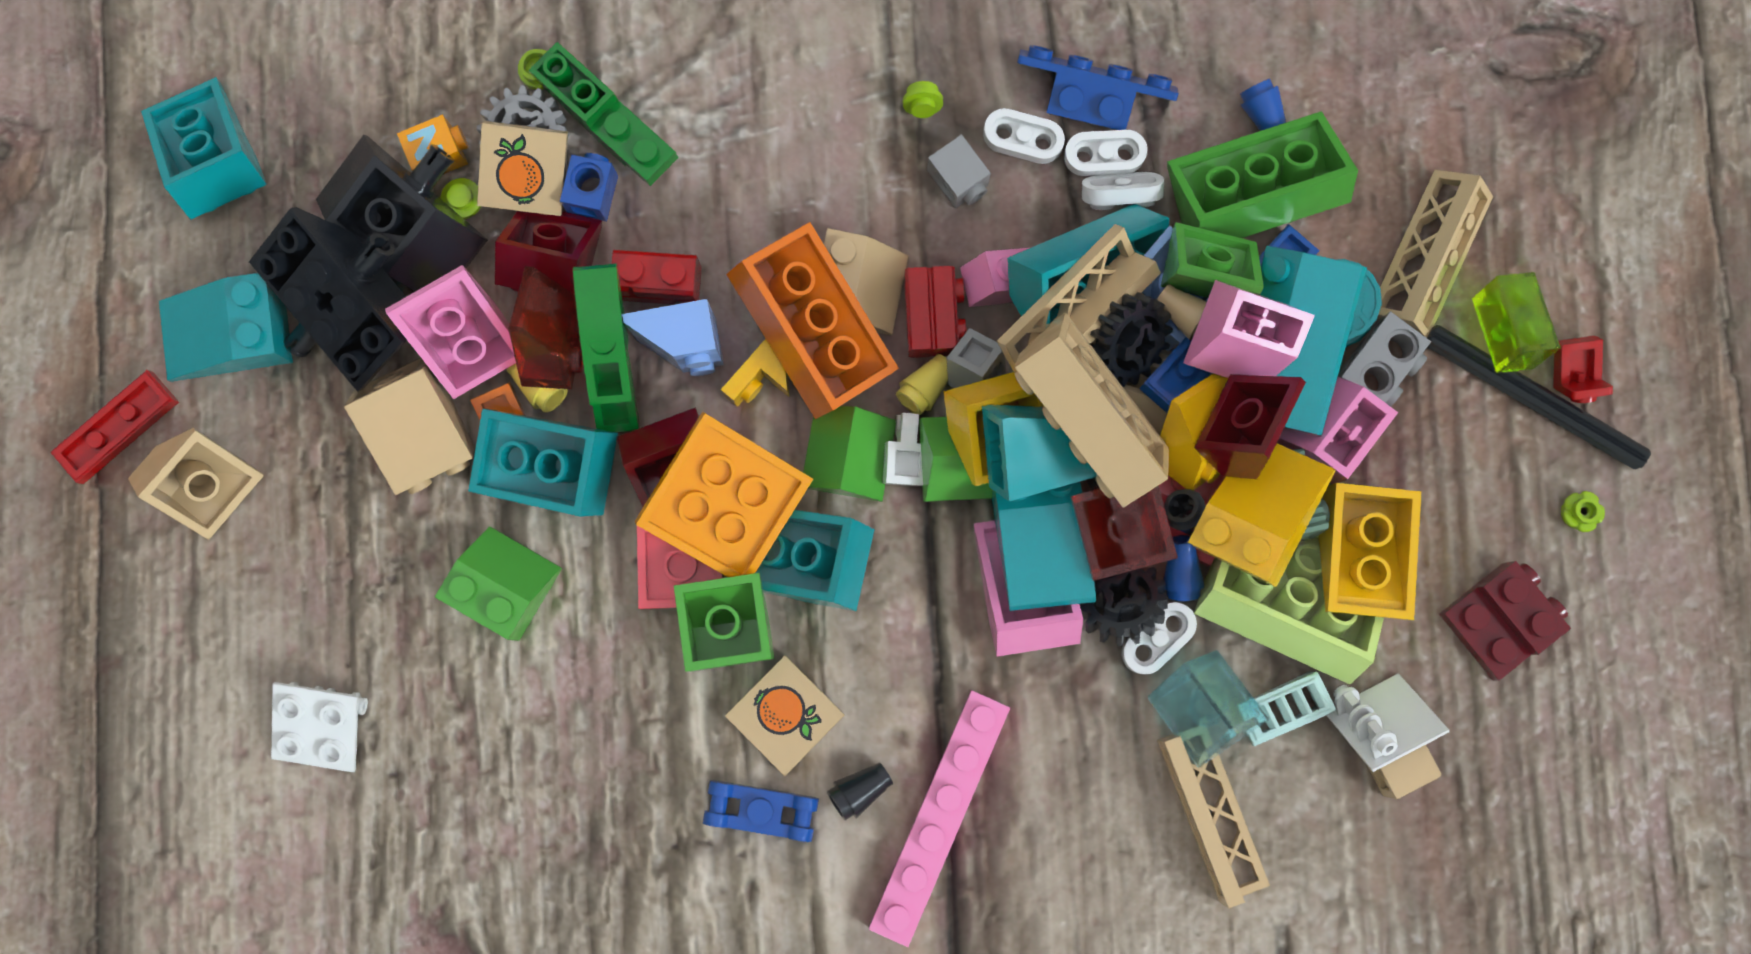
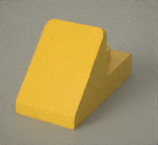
(746, 381)

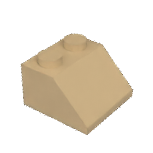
(872, 273)

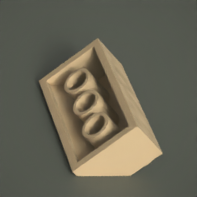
(1093, 412)

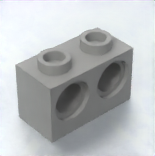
(1375, 358)

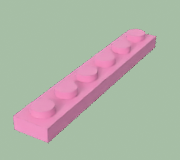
(939, 818)

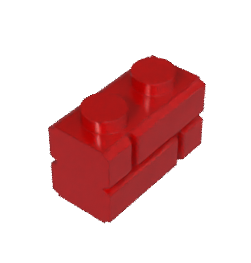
(658, 277)
(932, 310)

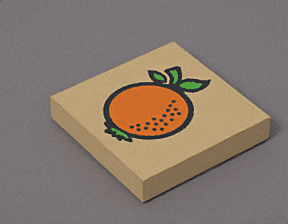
(522, 168)
(785, 715)

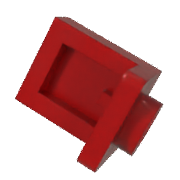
(1580, 369)

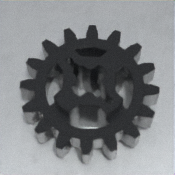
(1132, 338)
(1131, 613)

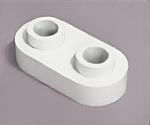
(1024, 132)
(1103, 150)
(1118, 189)
(1163, 643)

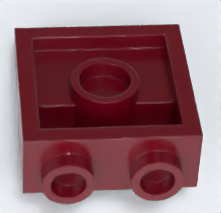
(1506, 619)

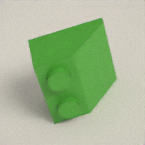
(499, 584)
(723, 622)

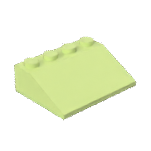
(1291, 615)

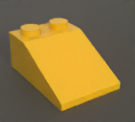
(1263, 520)
(1370, 551)

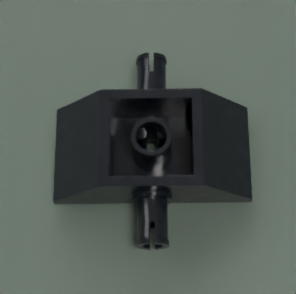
(382, 197)
(333, 292)

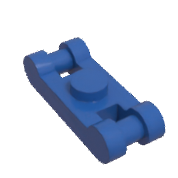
(760, 810)

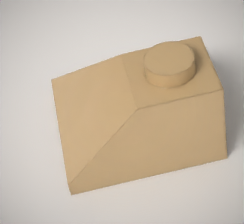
(194, 481)

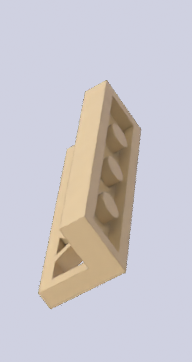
(1446, 247)
(1124, 275)
(1203, 822)

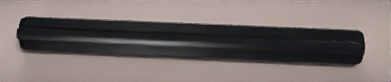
(1539, 399)

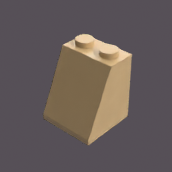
(411, 427)

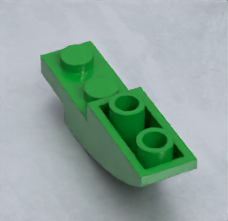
(603, 114)
(605, 347)

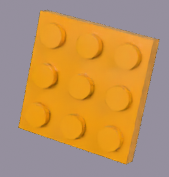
(723, 499)

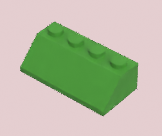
(1264, 178)

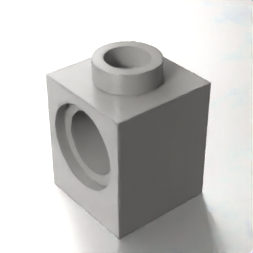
(959, 172)
(974, 360)

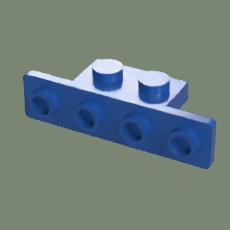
(1093, 92)

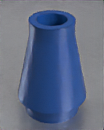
(1263, 105)
(1184, 573)

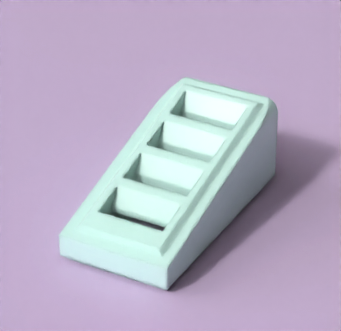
(1319, 694)

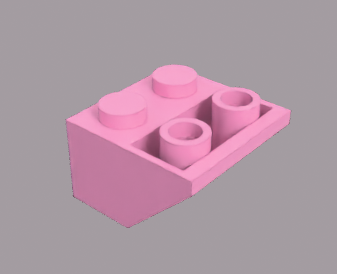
(1246, 334)
(1350, 430)

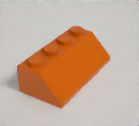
(812, 320)

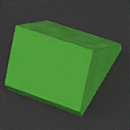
(1202, 256)
(848, 452)
(942, 467)

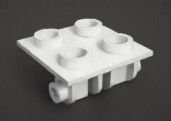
(1385, 721)
(315, 726)

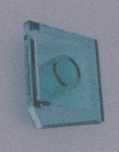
(1207, 707)

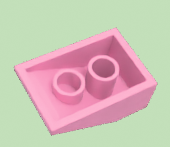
(455, 331)
(1020, 629)

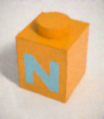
(435, 131)

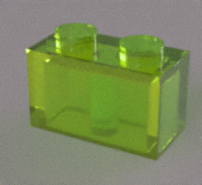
(1515, 322)

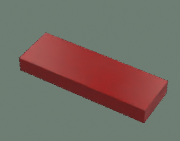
(114, 427)

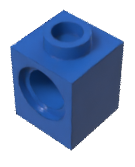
(593, 203)

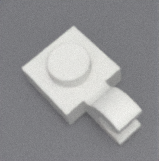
(904, 457)

